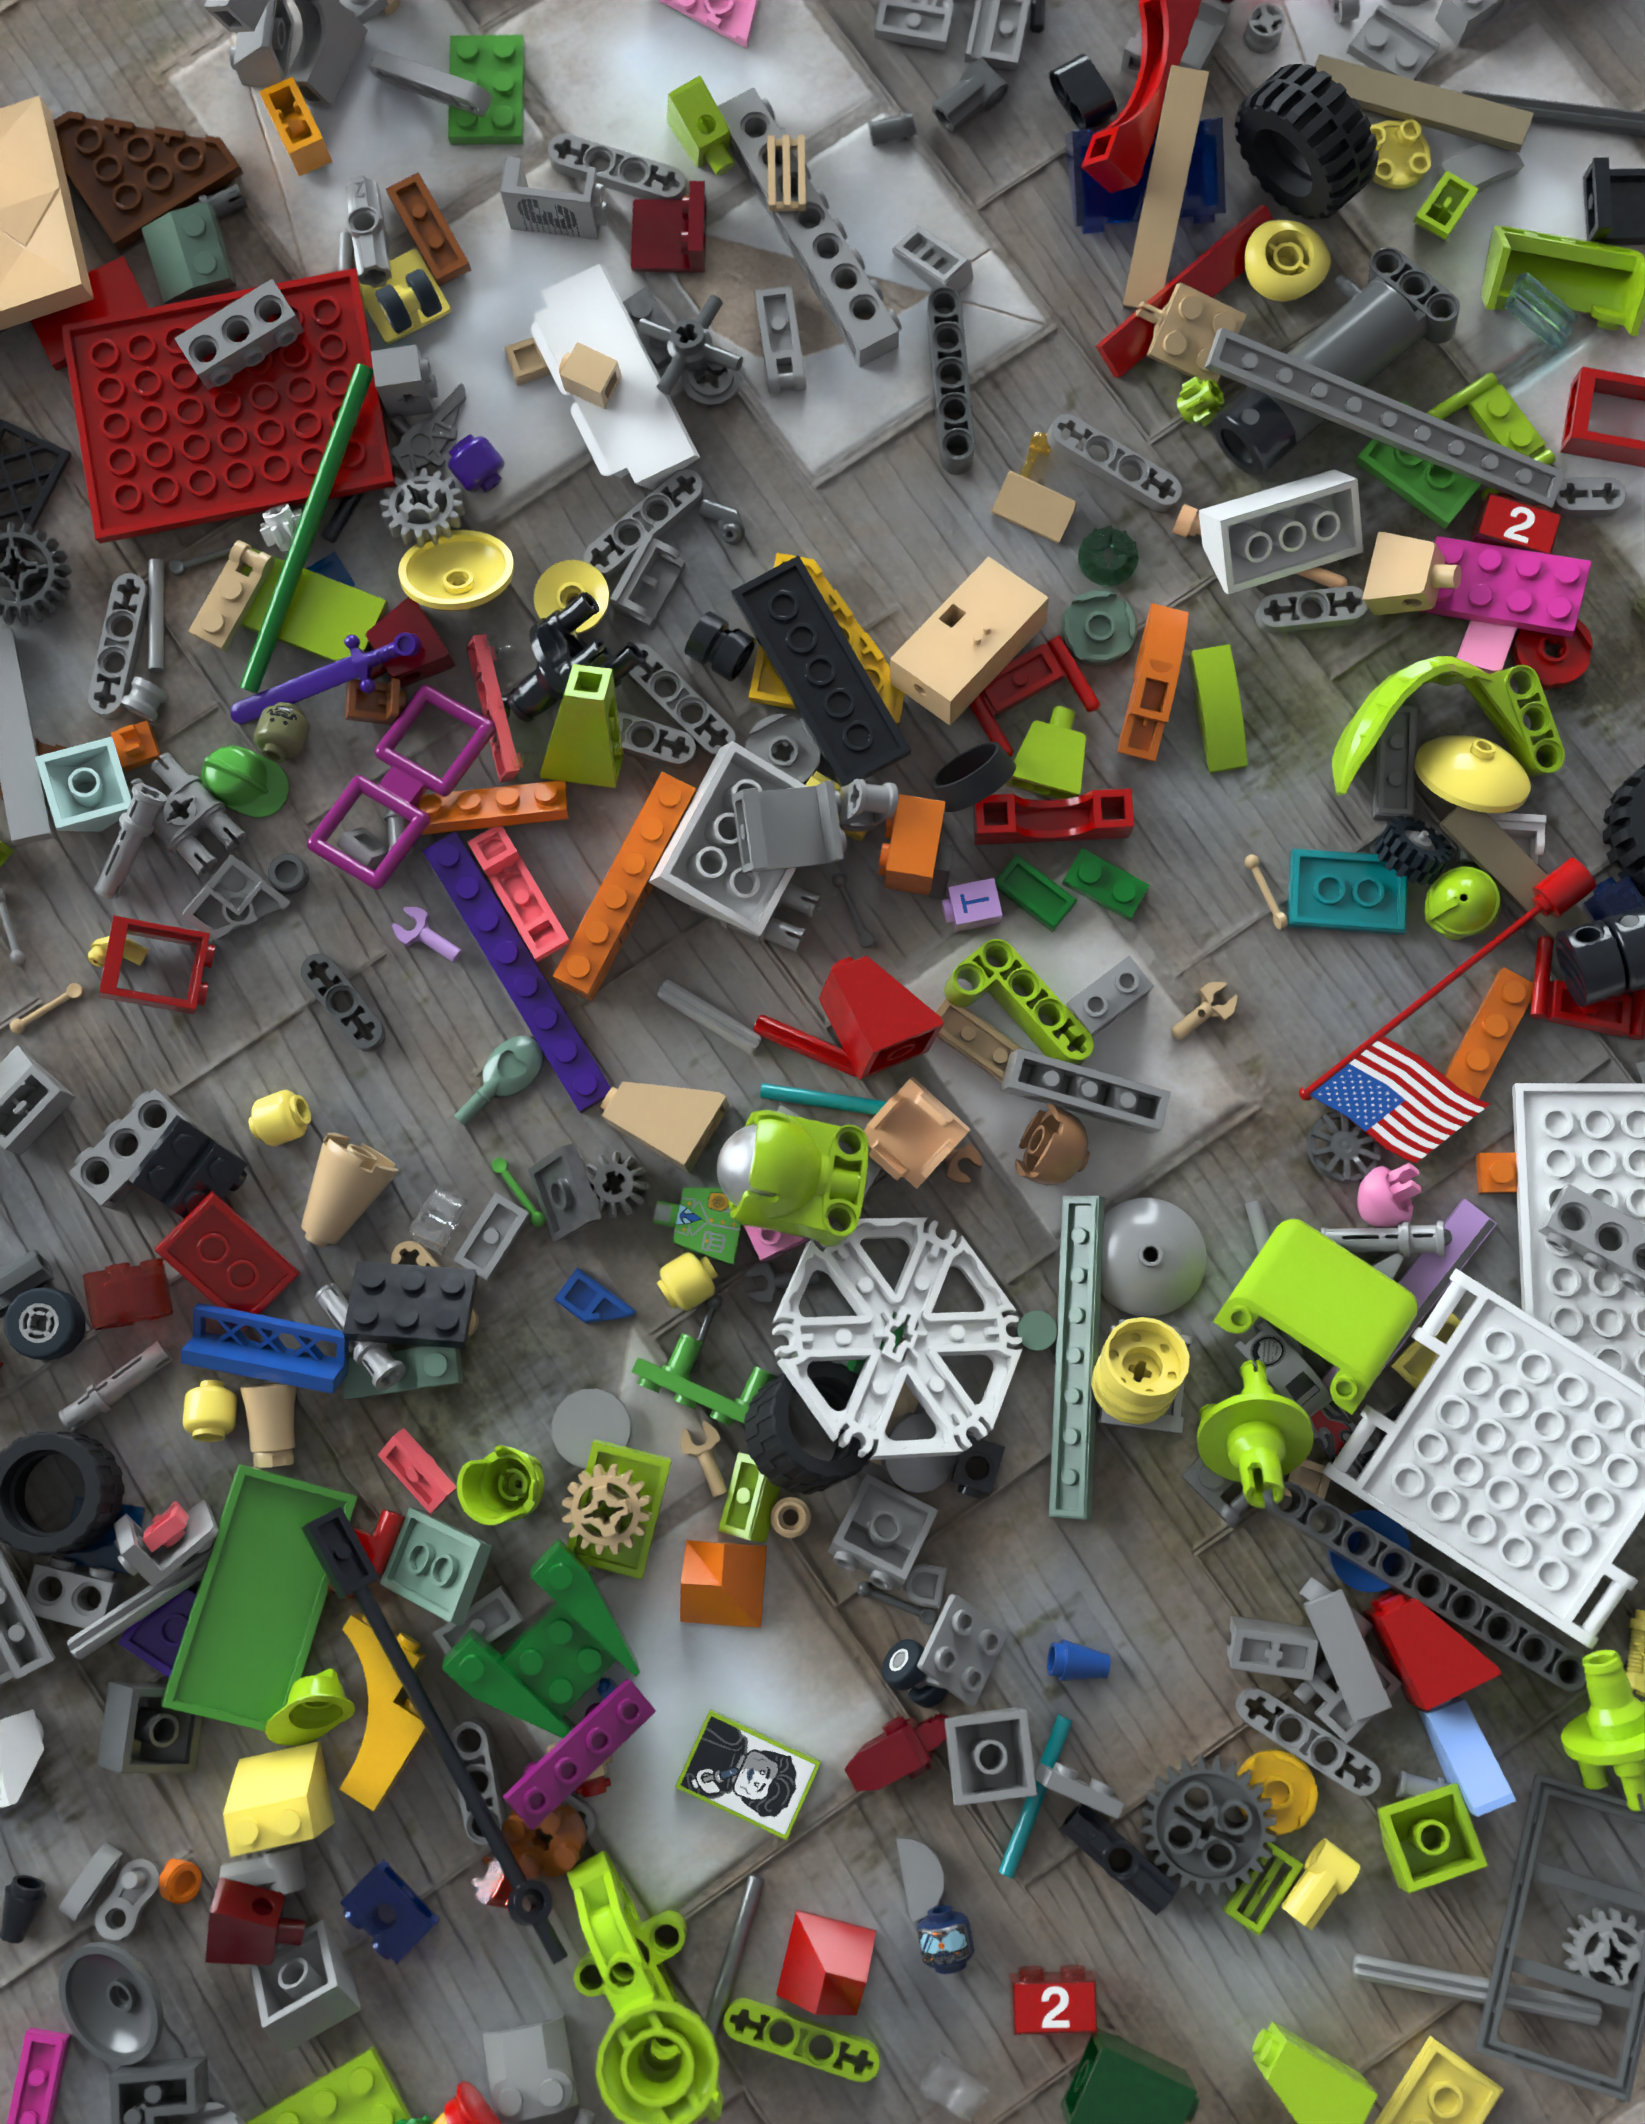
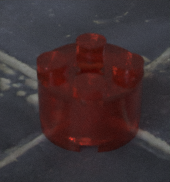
(127, 1294)

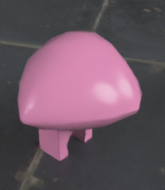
(1386, 1196)

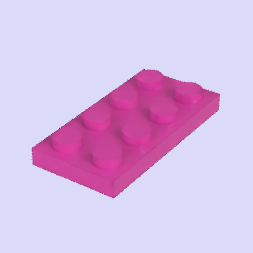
(1513, 587)

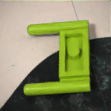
(1498, 419)

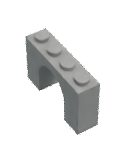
(326, 48)

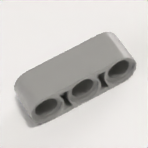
(486, 1761)

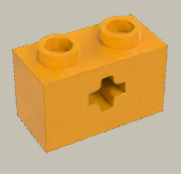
(295, 126)

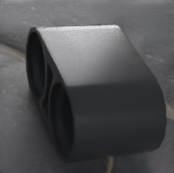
(1083, 92)

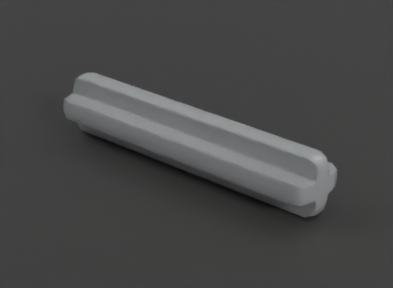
(709, 1017)

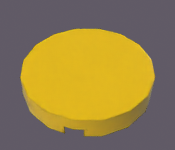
(1287, 1783)

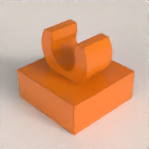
(136, 745)

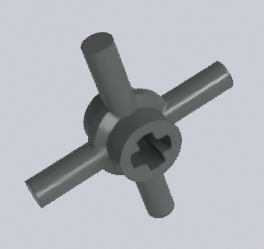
(689, 344)

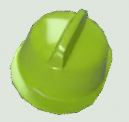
(311, 1711)

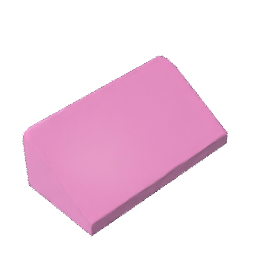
(1486, 645)

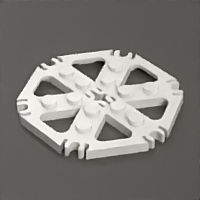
(933, 1337)

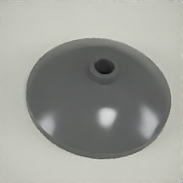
(111, 2003)

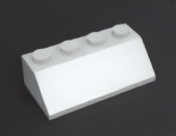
(1283, 530)

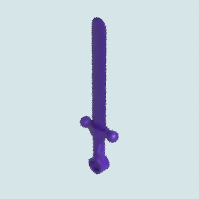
(356, 665)

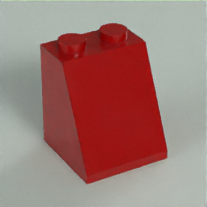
(876, 1016)
(1426, 1652)

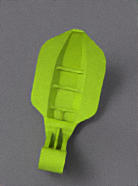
(1490, 692)

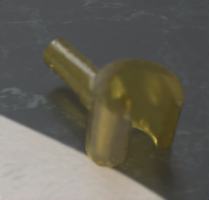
(1038, 445)

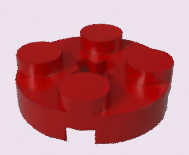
(1554, 672)

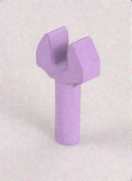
(424, 934)

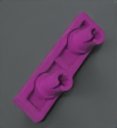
(579, 1753)

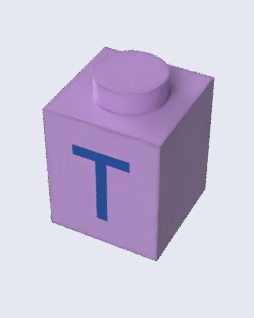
(972, 905)

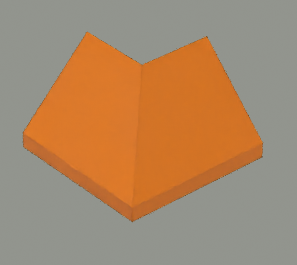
(722, 1583)

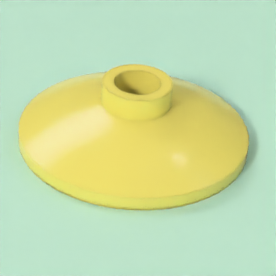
(569, 580)

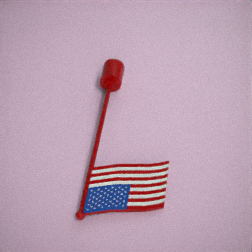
(1397, 1092)

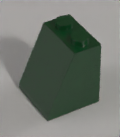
(1127, 2086)

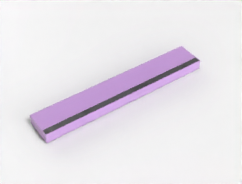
(1430, 1274)

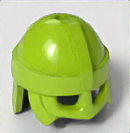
(1462, 918)
(484, 1486)

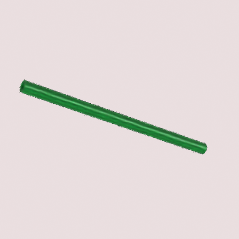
(307, 528)

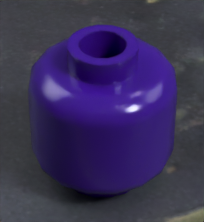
(476, 463)

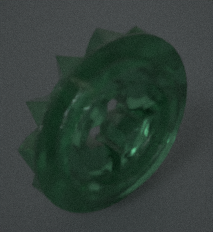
(1094, 565)

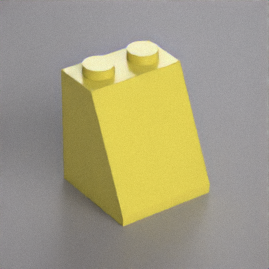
(278, 1799)

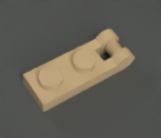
(231, 596)

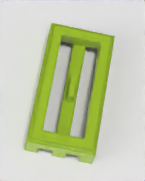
(1274, 1900)

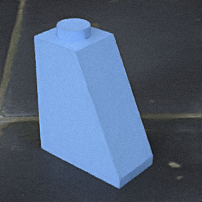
(1466, 1756)

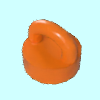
(180, 1881)

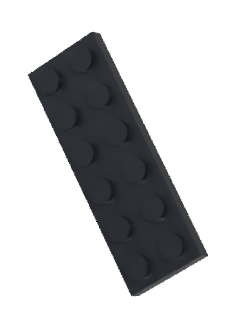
(820, 672)

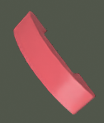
(519, 892)

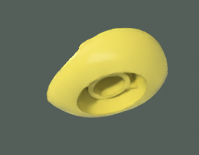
(1286, 260)

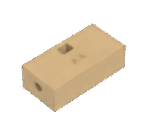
(968, 640)

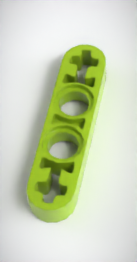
(804, 2032)

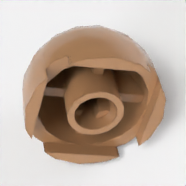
(1054, 1147)

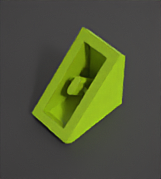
(1445, 206)

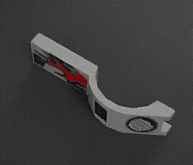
(1298, 1382)

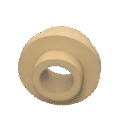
(784, 1529)

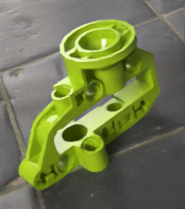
(636, 2068)

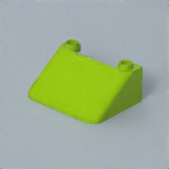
(1325, 1303)

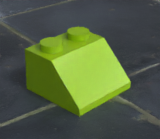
(1430, 1838)

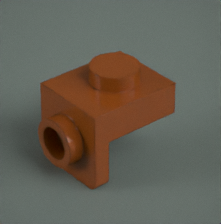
(377, 707)

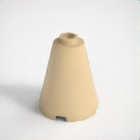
(343, 1188)

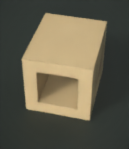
(590, 374)

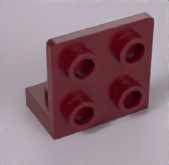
(670, 233)

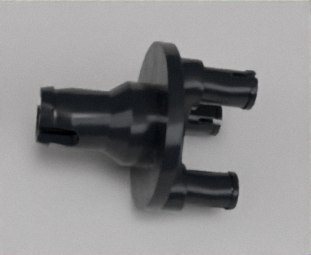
(557, 650)

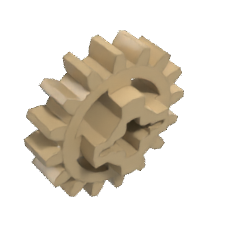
(610, 1527)

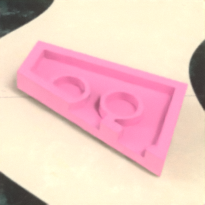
(727, 17)

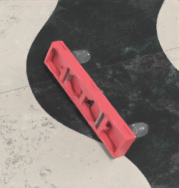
(496, 706)

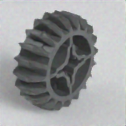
(33, 574)

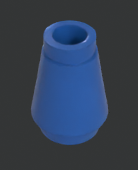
(1076, 1662)

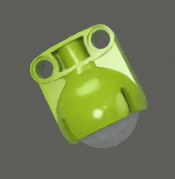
(793, 1176)

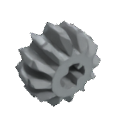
(629, 1187)

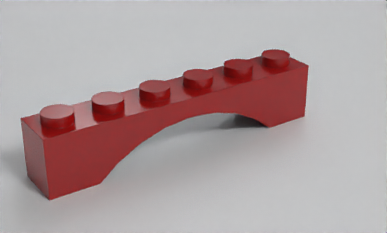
(1121, 149)

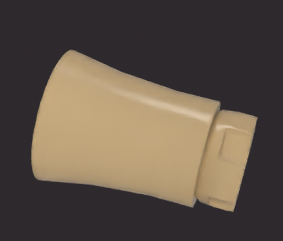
(270, 1423)

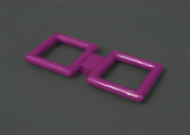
(401, 786)

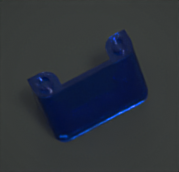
(1202, 195)

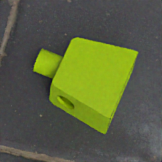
(700, 126)
(1051, 757)

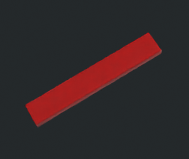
(1206, 274)

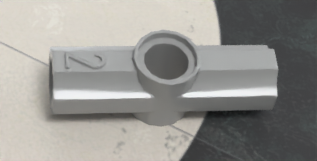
(368, 232)

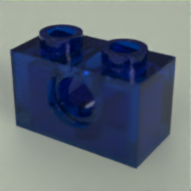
(413, 1915)

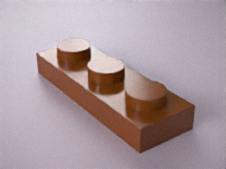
(428, 229)

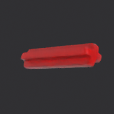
(804, 1044)

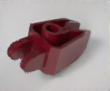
(897, 1752)

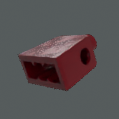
(430, 660)
(249, 1924)

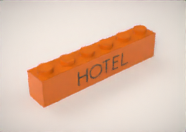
(623, 890)

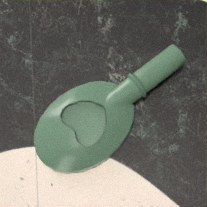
(506, 1073)

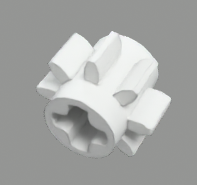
(280, 526)

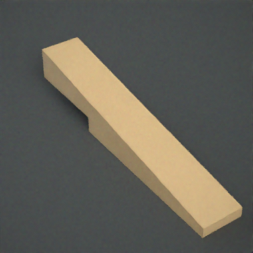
(1165, 184)

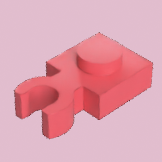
(166, 1528)

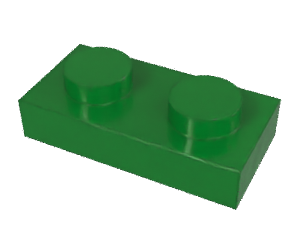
(1105, 884)

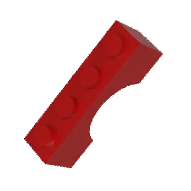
(1084, 817)

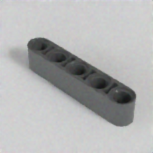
(954, 364)

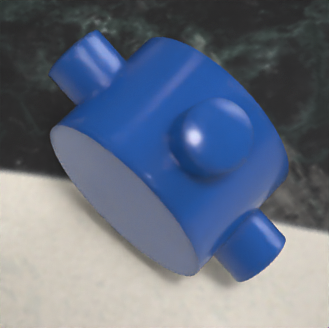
(606, 1687)

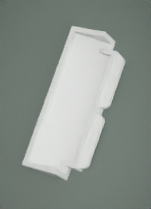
(640, 424)

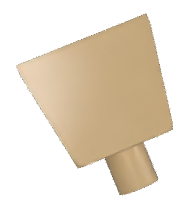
(1406, 575)

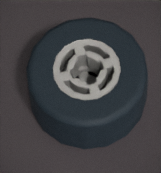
(59, 1325)

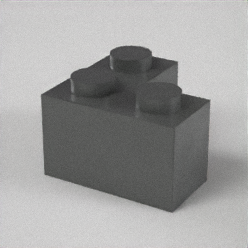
(158, 2088)

